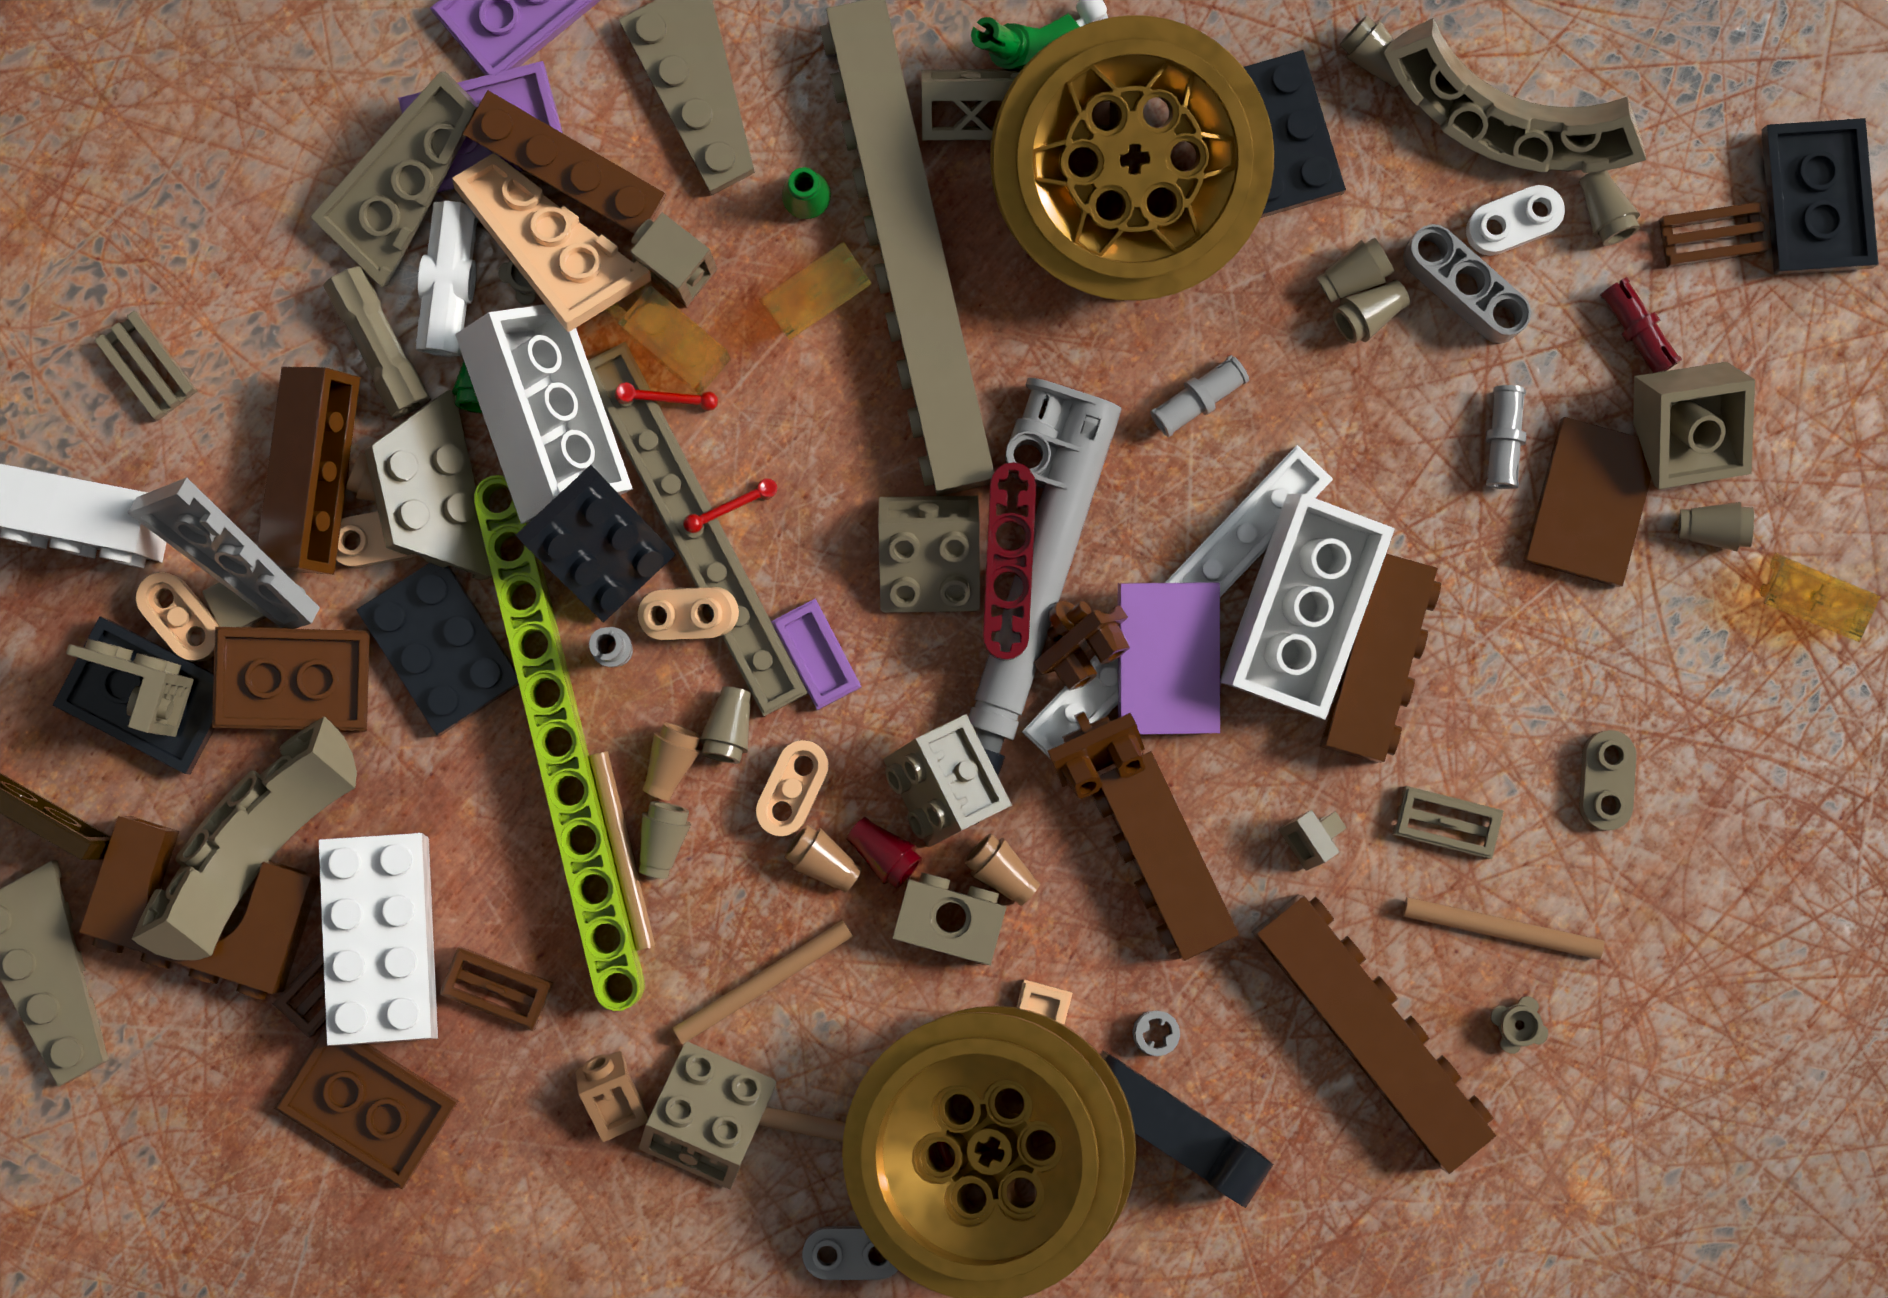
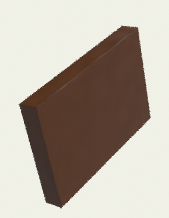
(1590, 503)
(290, 678)
(367, 1107)

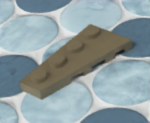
(691, 74)
(394, 184)
(47, 976)

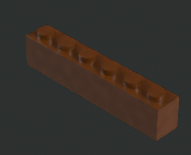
(1374, 1033)

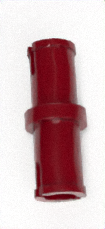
(1640, 326)

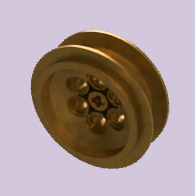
(1051, 115)
(919, 1207)

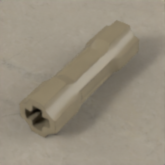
(362, 313)

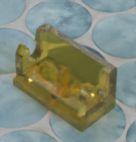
(815, 290)
(1819, 597)

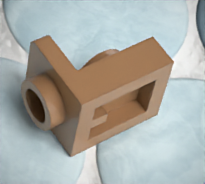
(610, 1095)

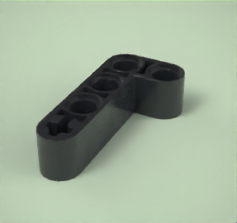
(1191, 1137)

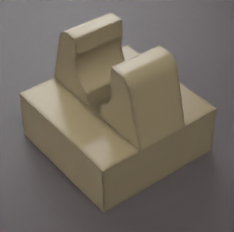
(1313, 838)

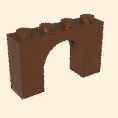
(253, 955)

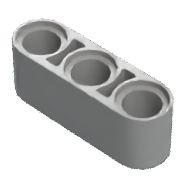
(1459, 259)

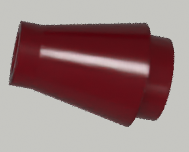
(884, 852)

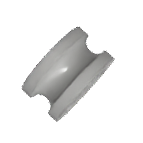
(1142, 1025)

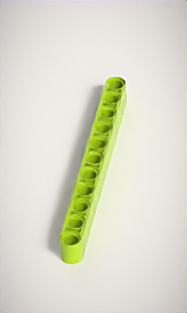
(575, 763)

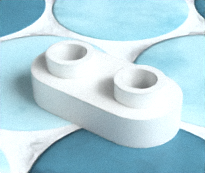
(1517, 220)

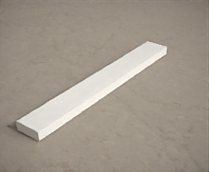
(1218, 559)

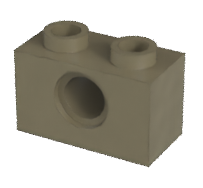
(673, 257)
(976, 937)

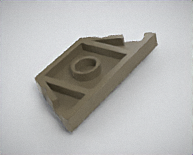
(428, 489)

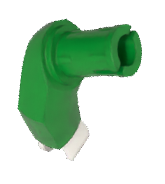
(1015, 45)

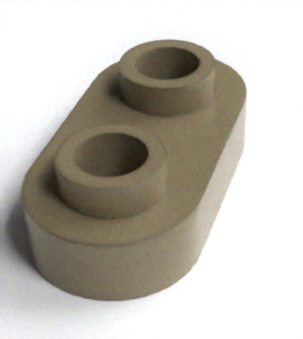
(1603, 780)

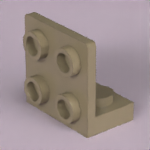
(929, 554)
(160, 699)
(945, 781)
(707, 1114)

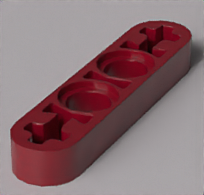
(1004, 561)

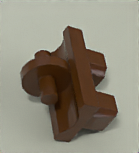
(1079, 636)
(1095, 748)

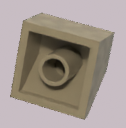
(1695, 423)

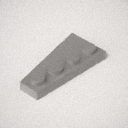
(215, 544)

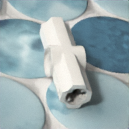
(446, 278)

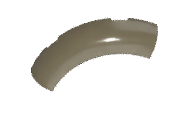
(1506, 126)
(239, 836)

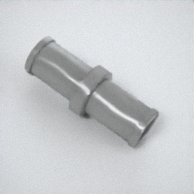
(1199, 396)
(1506, 437)
(600, 641)

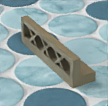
(970, 85)

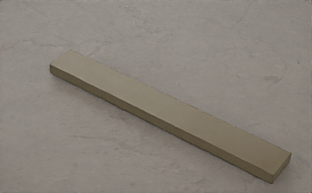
(706, 553)

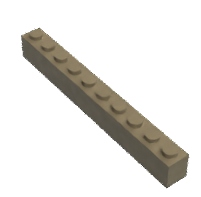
(909, 247)

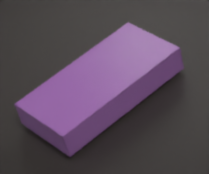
(816, 654)

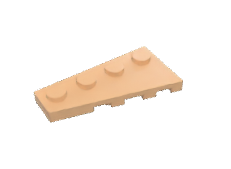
(548, 245)

